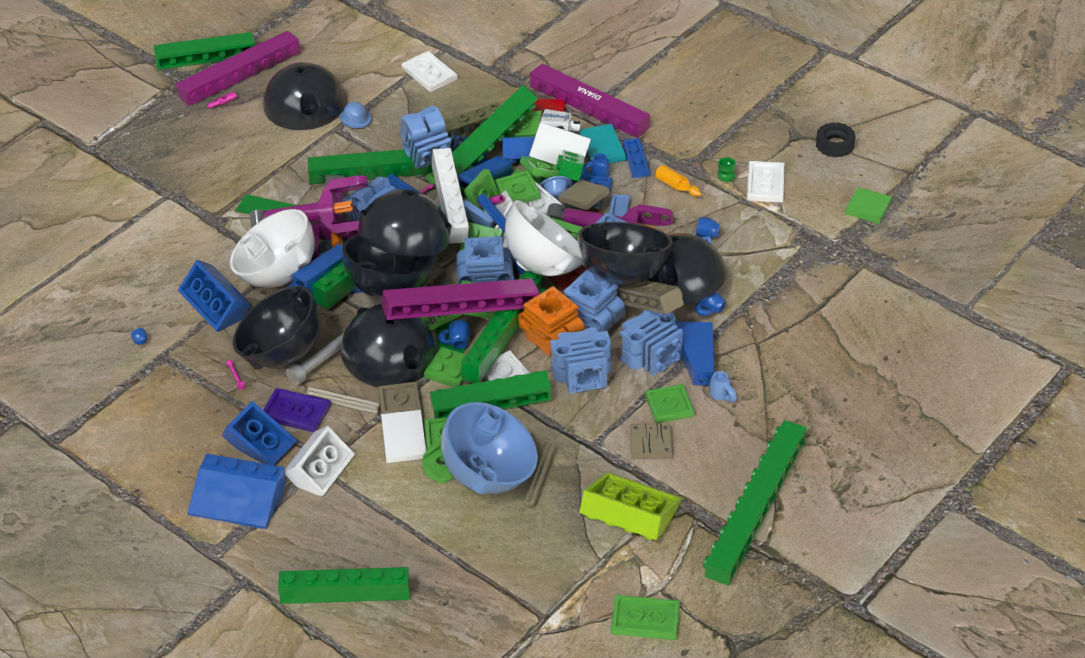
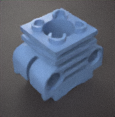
(422, 134)
(363, 197)
(484, 261)
(596, 301)
(651, 342)
(581, 359)

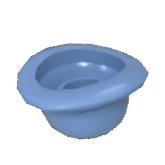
(355, 115)
(556, 185)

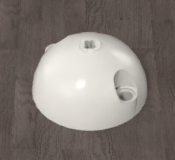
(540, 242)
(285, 247)

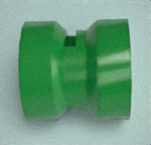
(726, 173)

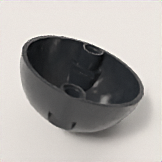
(303, 86)
(405, 224)
(624, 251)
(693, 266)
(378, 270)
(279, 329)
(378, 348)

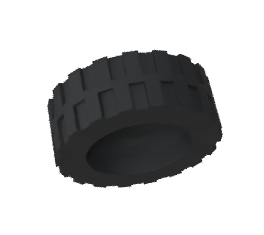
(835, 149)

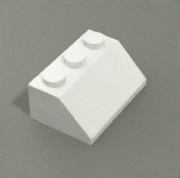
(319, 462)

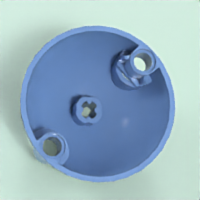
(488, 460)

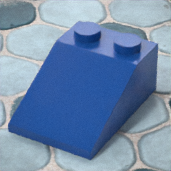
(258, 435)

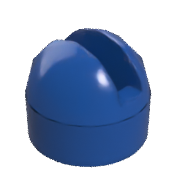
(139, 336)

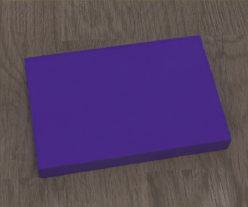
(297, 409)

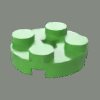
(432, 468)

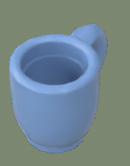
(721, 388)

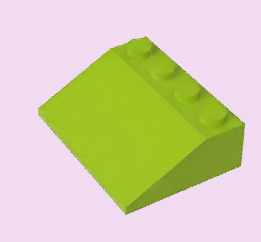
(629, 505)

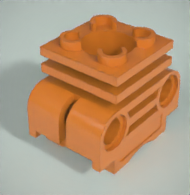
(547, 317)

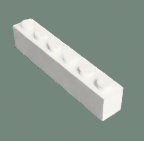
(450, 194)

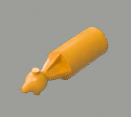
(675, 180)

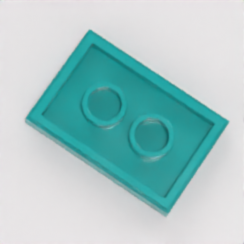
(603, 141)

